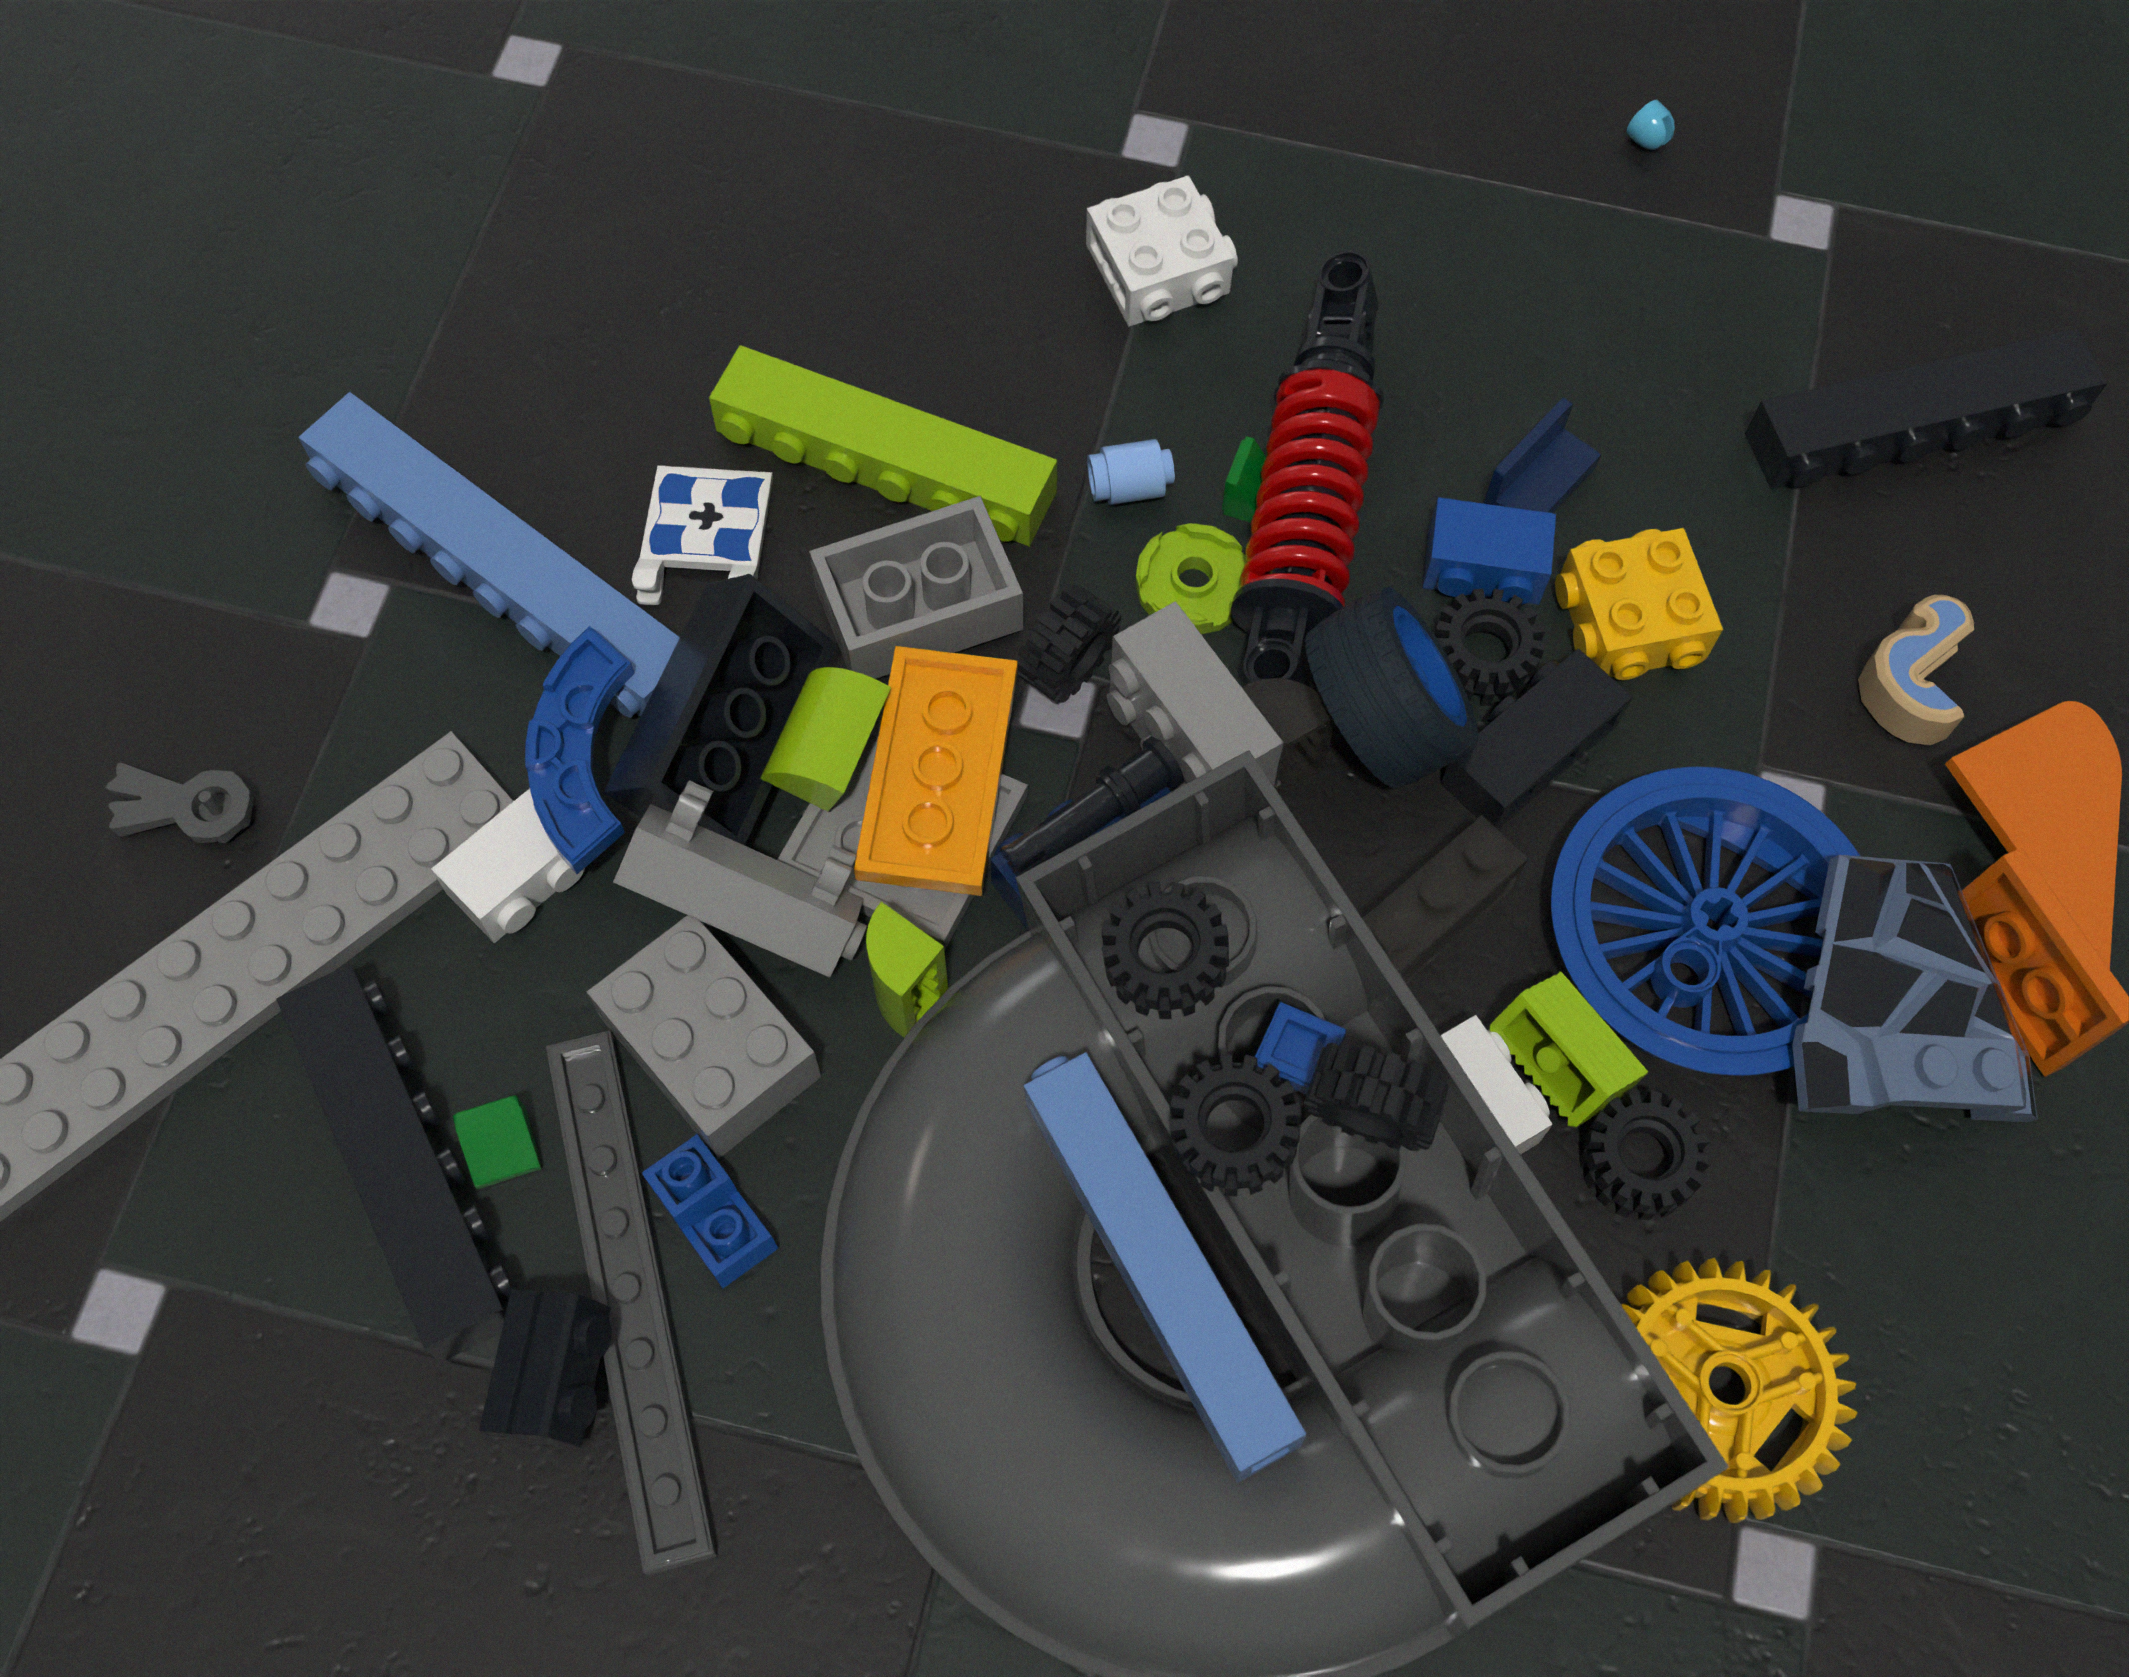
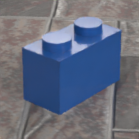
(1489, 549)

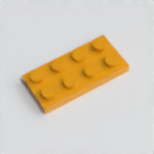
(937, 771)

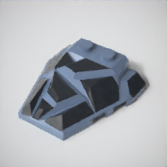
(1906, 1000)

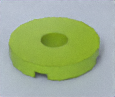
(1185, 549)

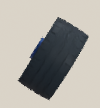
(1391, 688)

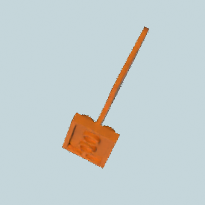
(2050, 901)

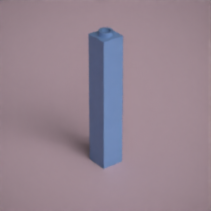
(1163, 1267)

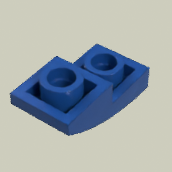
(710, 1211)

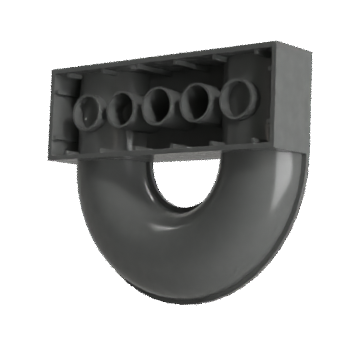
(1446, 1333)

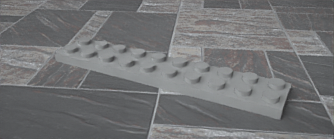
(227, 966)

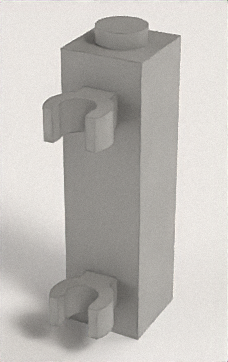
(741, 888)

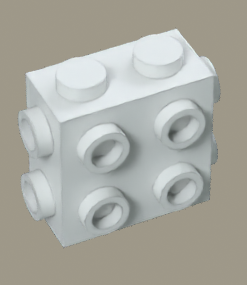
(1160, 250)

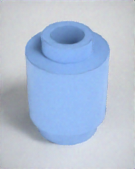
(1130, 472)

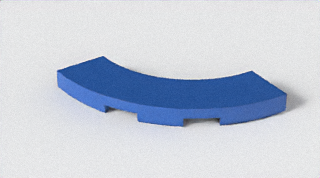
(562, 748)

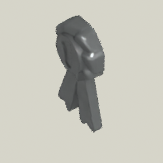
(206, 807)

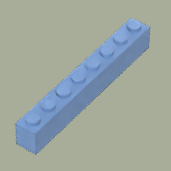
(481, 543)

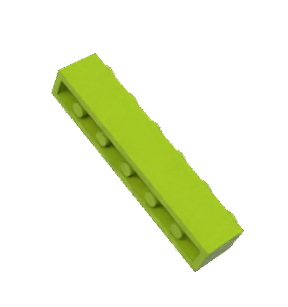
(881, 443)

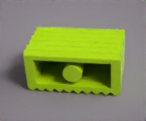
(1567, 1049)

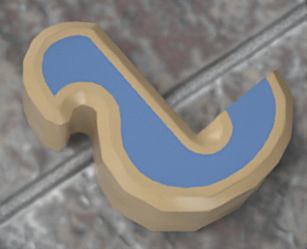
(1894, 675)

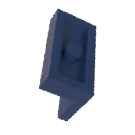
(1543, 466)

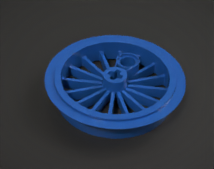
(1730, 811)

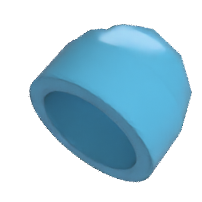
(1651, 126)

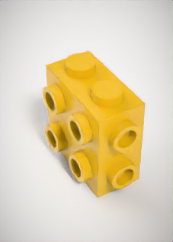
(1638, 603)

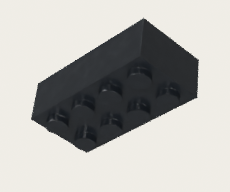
(721, 706)

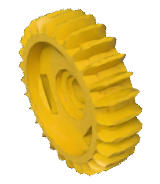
(1779, 1371)

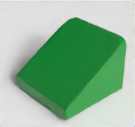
(1244, 481)
(497, 1141)

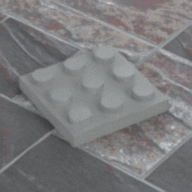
(929, 910)

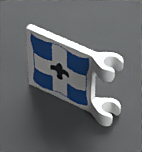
(702, 523)

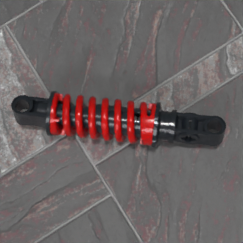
(1312, 476)

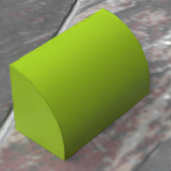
(825, 735)
(905, 968)

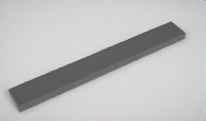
(626, 1275)

